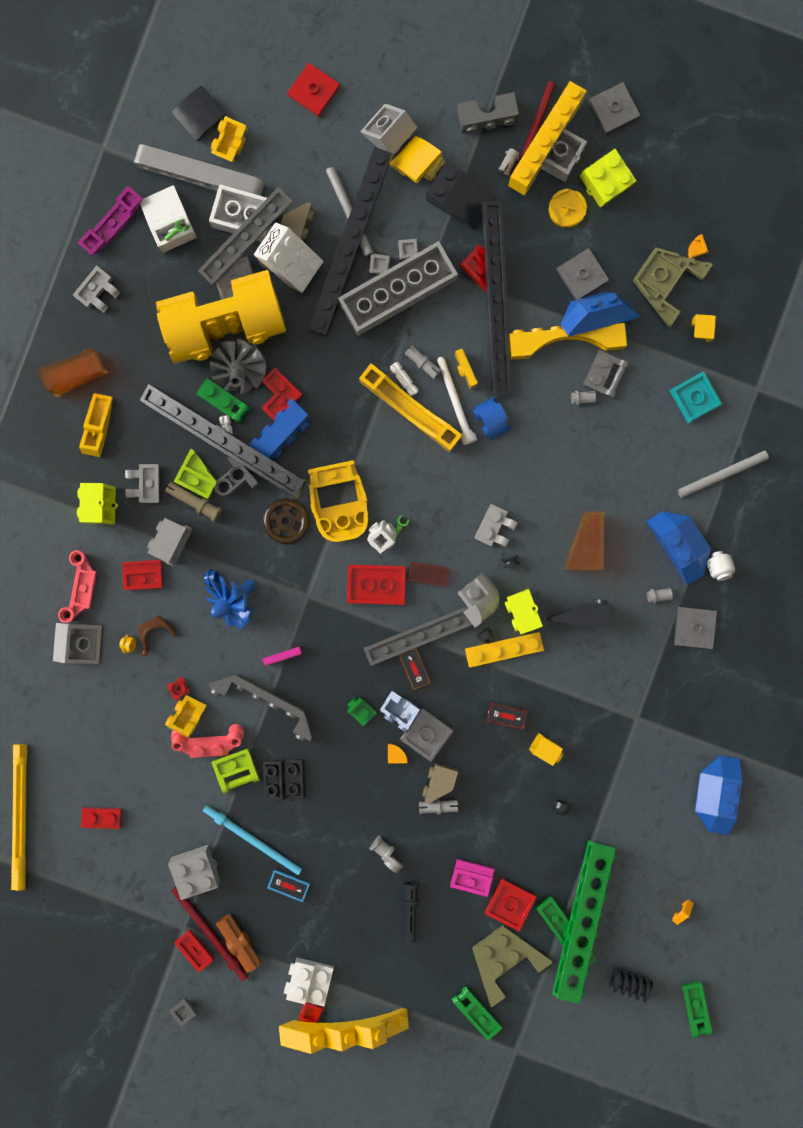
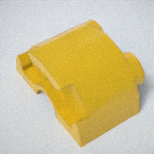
(230, 139)
(186, 717)

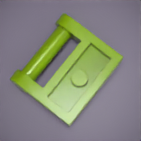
(234, 764)

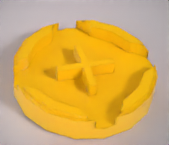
(567, 208)

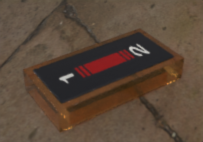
(414, 668)

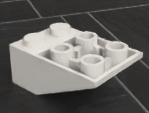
(161, 214)

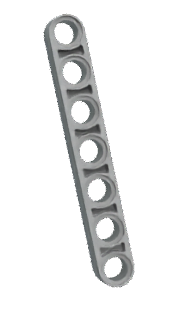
(194, 170)

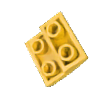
(416, 159)

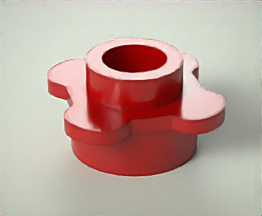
(178, 693)

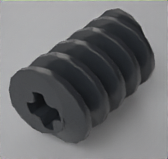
(631, 983)

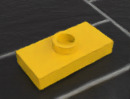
(465, 369)

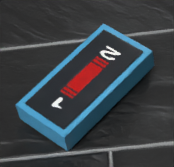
(288, 885)

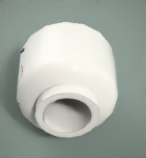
(721, 566)

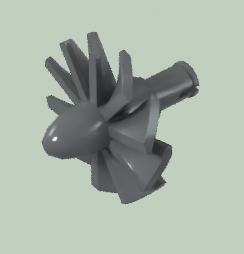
(244, 368)

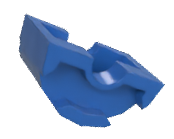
(493, 418)

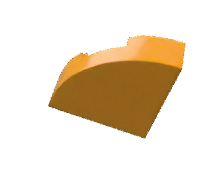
(697, 247)
(396, 754)
(684, 913)

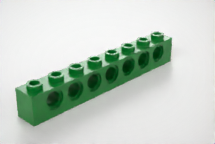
(575, 991)

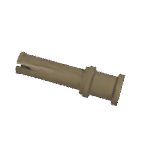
(201, 505)

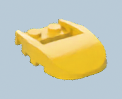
(344, 520)

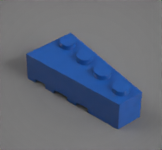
(282, 431)

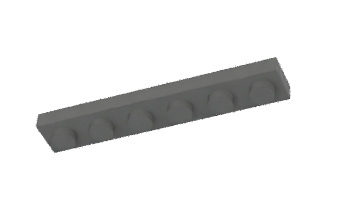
(245, 235)
(417, 636)

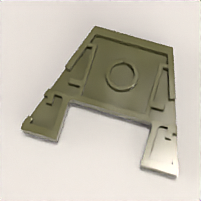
(660, 275)
(500, 953)

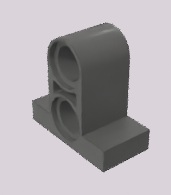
(235, 484)

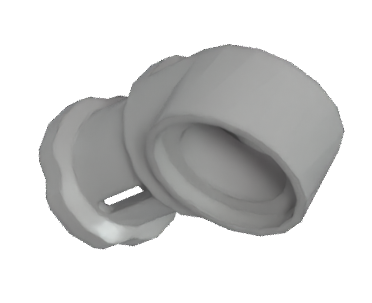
(385, 852)

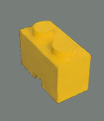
(546, 749)

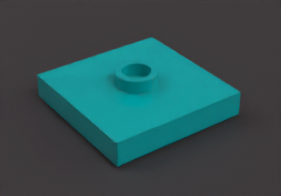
(695, 397)

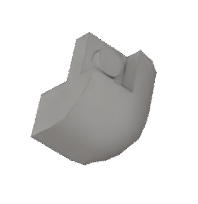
(481, 598)

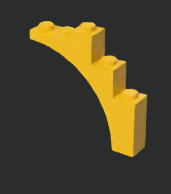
(340, 1036)

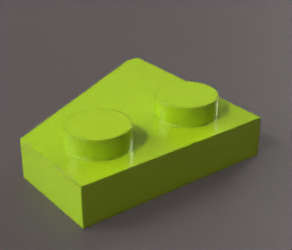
(196, 476)

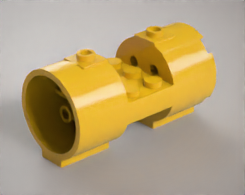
(190, 327)

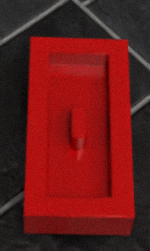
(101, 817)
(194, 950)

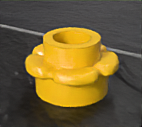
(128, 644)

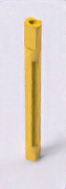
(19, 817)

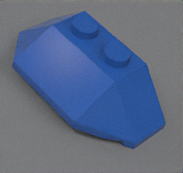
(596, 312)
(681, 543)
(719, 794)

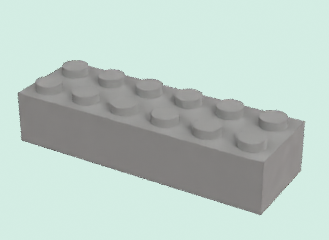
(398, 288)

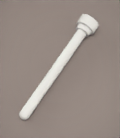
(467, 435)

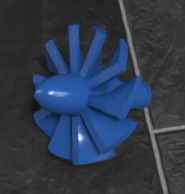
(231, 603)

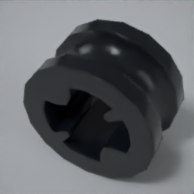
(510, 561)

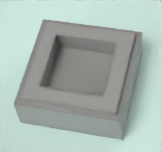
(407, 248)
(379, 264)

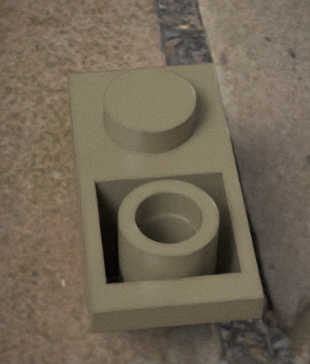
(298, 220)
(441, 782)

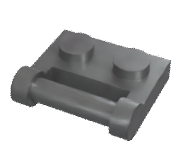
(600, 371)

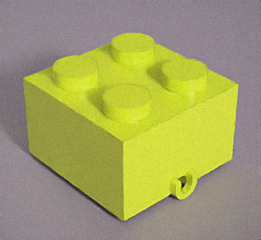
(607, 178)
(96, 503)
(521, 606)

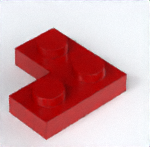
(283, 393)

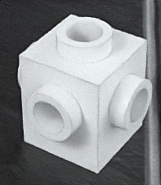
(382, 536)

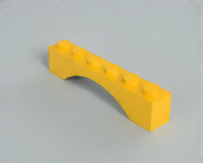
(546, 138)
(525, 344)
(409, 408)

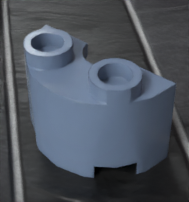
(400, 710)

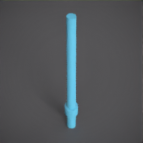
(220, 818)

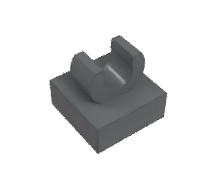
(183, 1012)

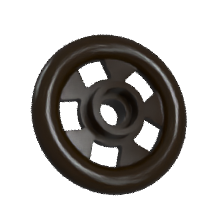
(287, 505)

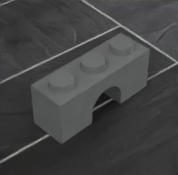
(472, 118)

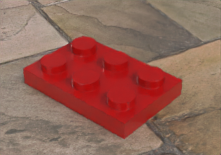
(376, 584)

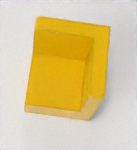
(704, 327)

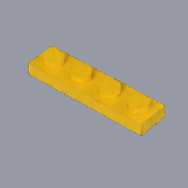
(504, 649)

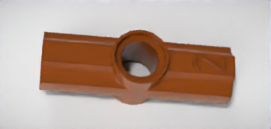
(238, 943)

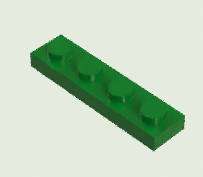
(558, 923)

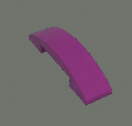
(112, 222)

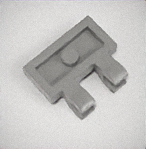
(93, 287)
(148, 483)
(491, 524)

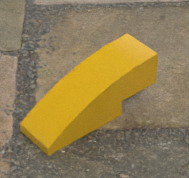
(96, 425)

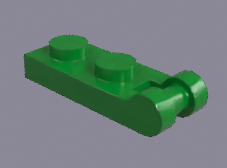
(222, 400)
(696, 1008)
(477, 1014)

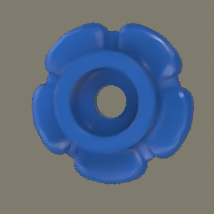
(211, 575)

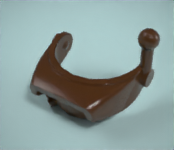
(158, 621)

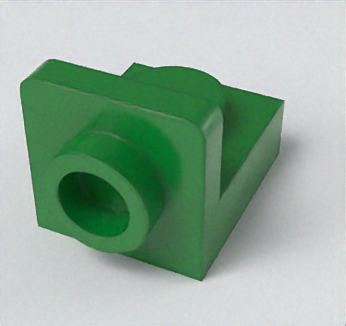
(360, 710)

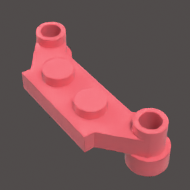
(82, 588)
(208, 745)

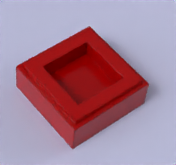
(310, 1012)

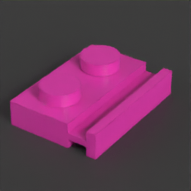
(472, 877)

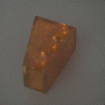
(72, 372)
(588, 546)

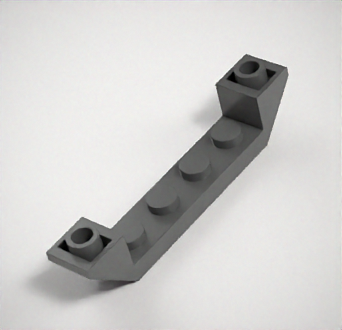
(302, 729)

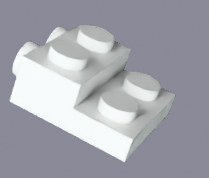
(308, 982)

